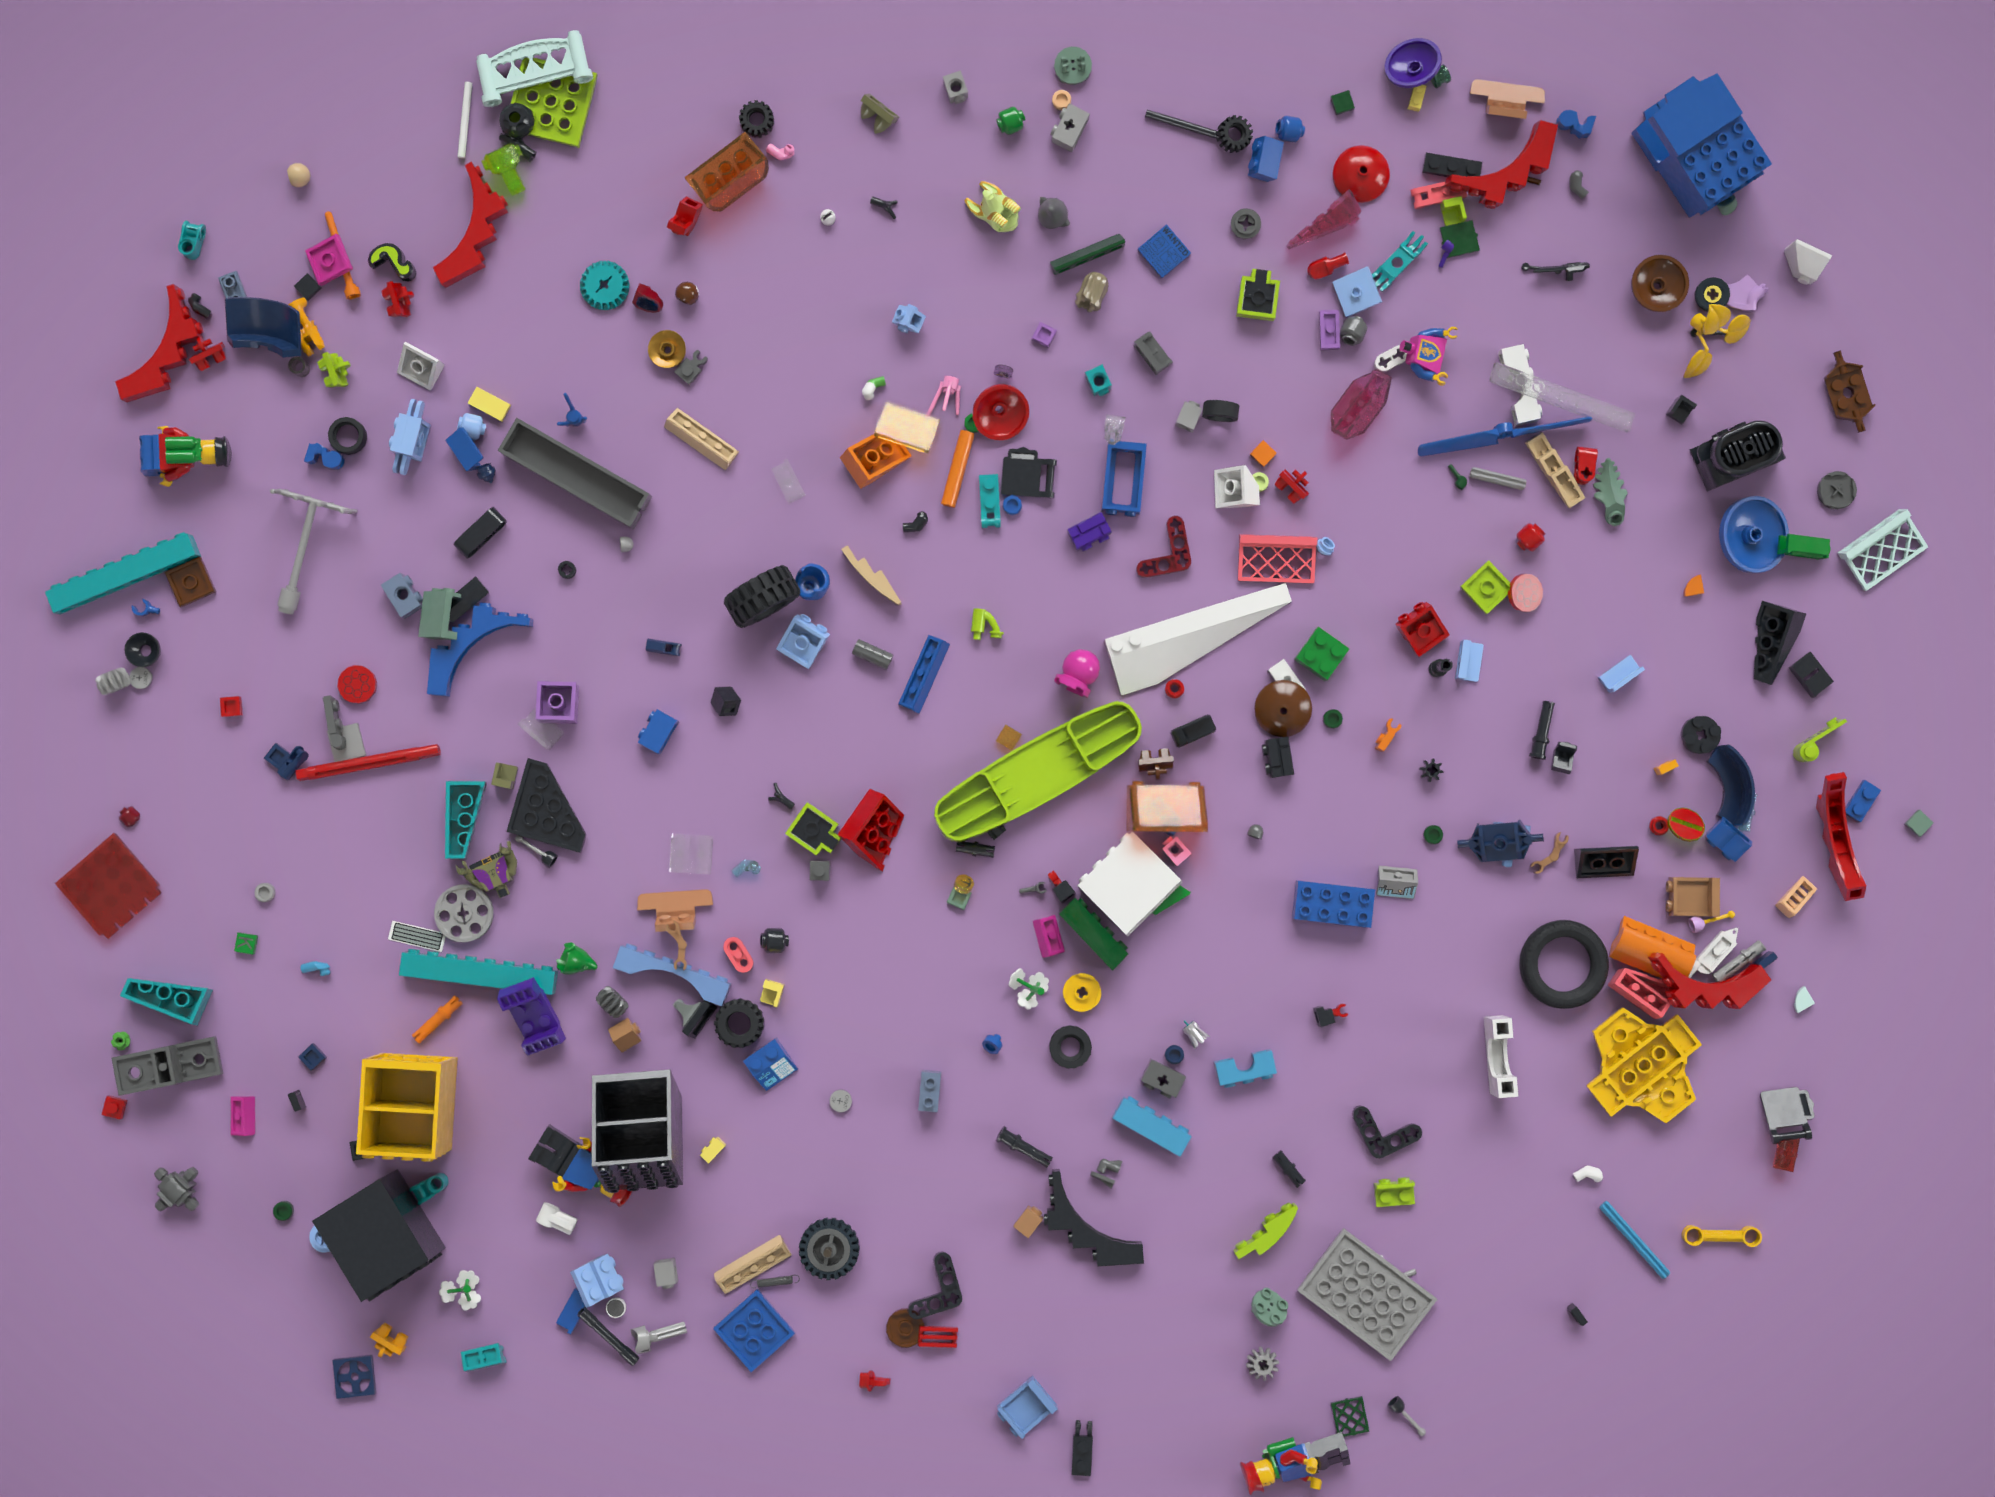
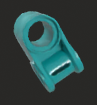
(191, 236)
(427, 1189)

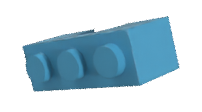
(1262, 1066)

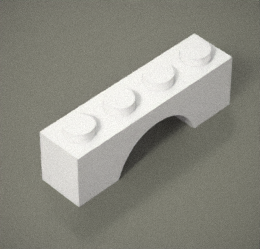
(1527, 408)

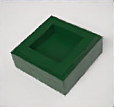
(1342, 102)

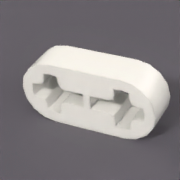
(1389, 355)

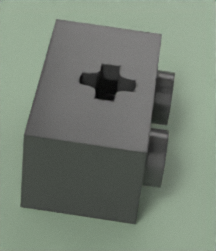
(1174, 1079)

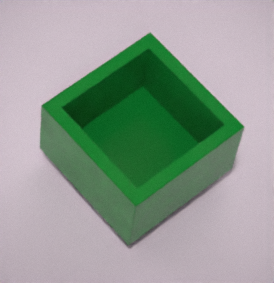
(1321, 654)

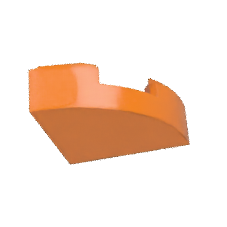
(1694, 586)

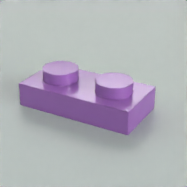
(1329, 329)

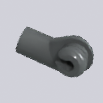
(1575, 184)

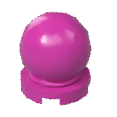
(1079, 671)

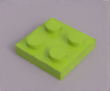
(1486, 587)

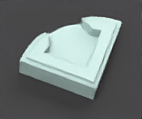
(1802, 1000)

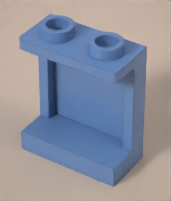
(1026, 1407)

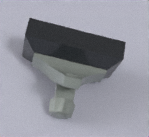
(694, 1016)

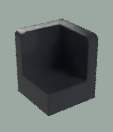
(1681, 409)
(725, 701)

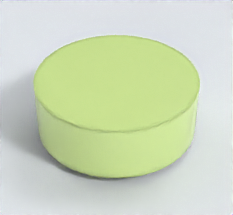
(1262, 480)

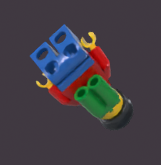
(175, 452)

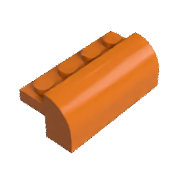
(1638, 941)

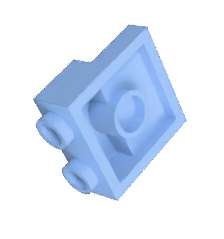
(803, 640)
(597, 1280)

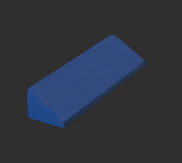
(924, 674)

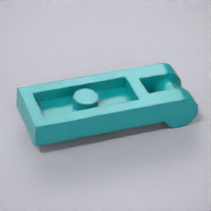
(989, 500)

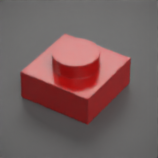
(231, 706)
(114, 1107)

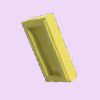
(489, 404)

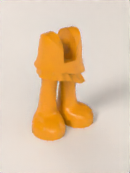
(309, 331)

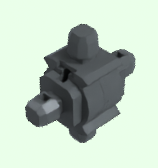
(176, 1189)

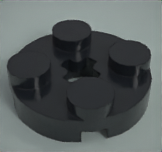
(1690, 738)

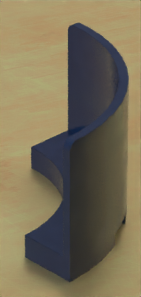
(264, 323)
(1737, 784)

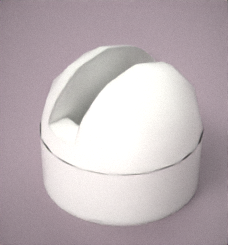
(830, 219)

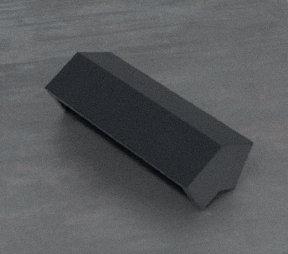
(470, 595)

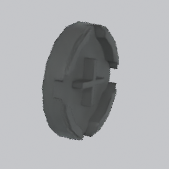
(1836, 490)

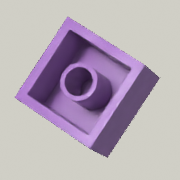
(557, 702)

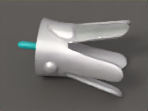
(1194, 1031)

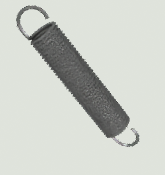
(774, 1281)

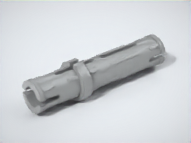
(1738, 962)

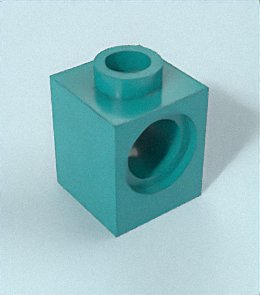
(1098, 372)

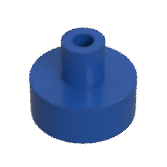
(992, 1044)

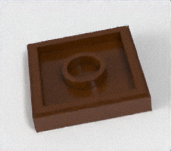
(190, 582)

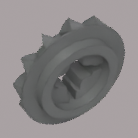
(1253, 219)

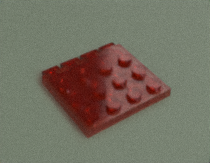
(109, 886)

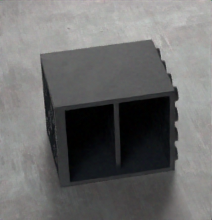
(637, 1130)
(379, 1236)

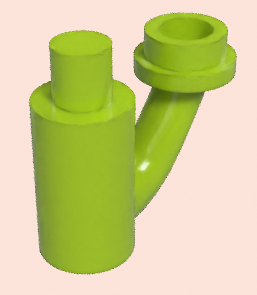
(978, 624)

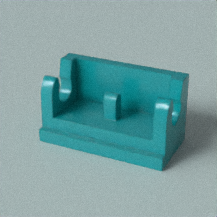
(483, 1357)

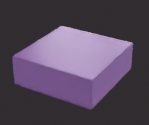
(1044, 334)

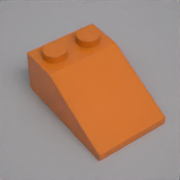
(873, 459)

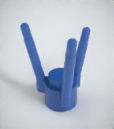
(573, 416)

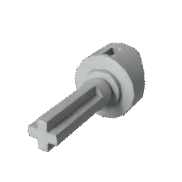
(645, 1338)

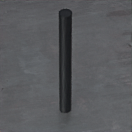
(1181, 123)

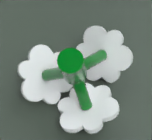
(1037, 985)
(468, 1297)

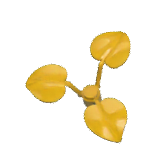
(1716, 318)

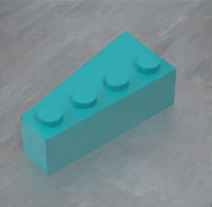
(462, 810)

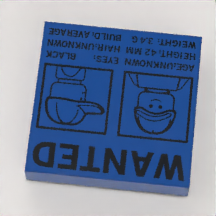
(1164, 251)

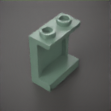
(436, 614)

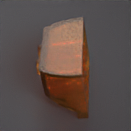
(729, 173)

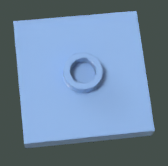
(1357, 291)

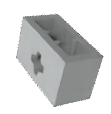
(1068, 138)

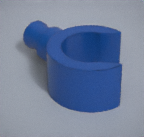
(149, 609)

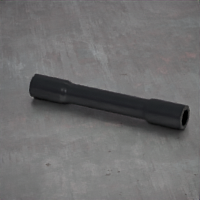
(623, 1350)

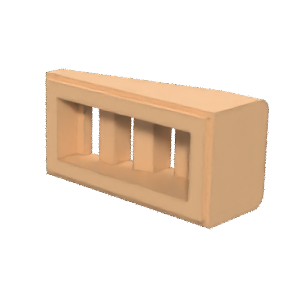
(1787, 906)

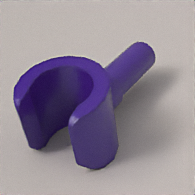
(1448, 247)

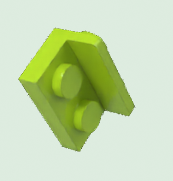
(1394, 1193)

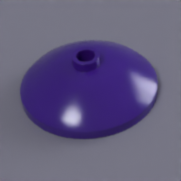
(1413, 62)

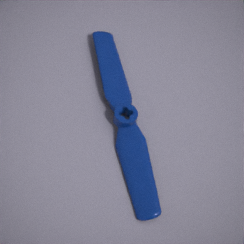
(1490, 437)

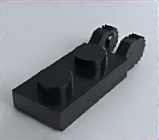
(1082, 1450)

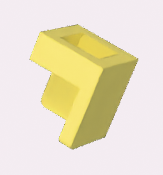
(772, 992)

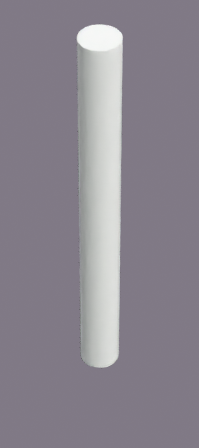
(464, 120)

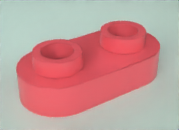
(737, 955)

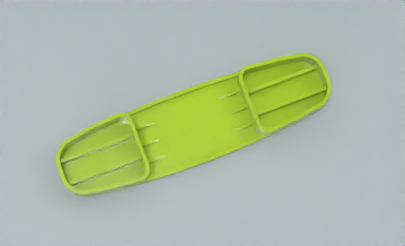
(1037, 771)

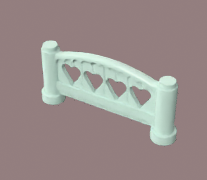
(573, 65)

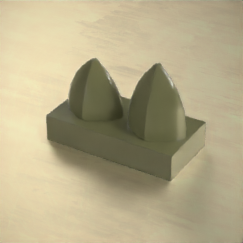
(884, 117)

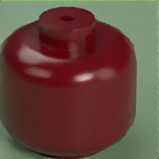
(129, 816)

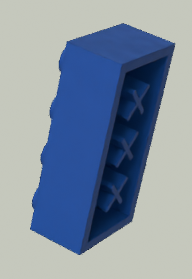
(1333, 904)

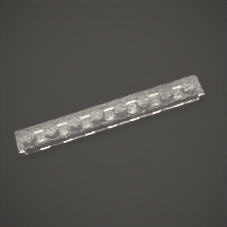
(1561, 397)

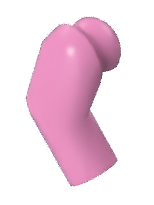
(781, 154)

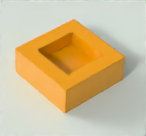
(1665, 767)

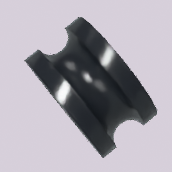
(563, 574)

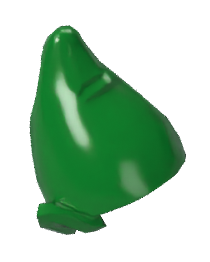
(575, 960)

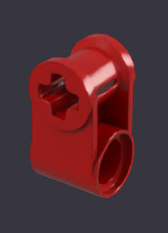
(1585, 461)

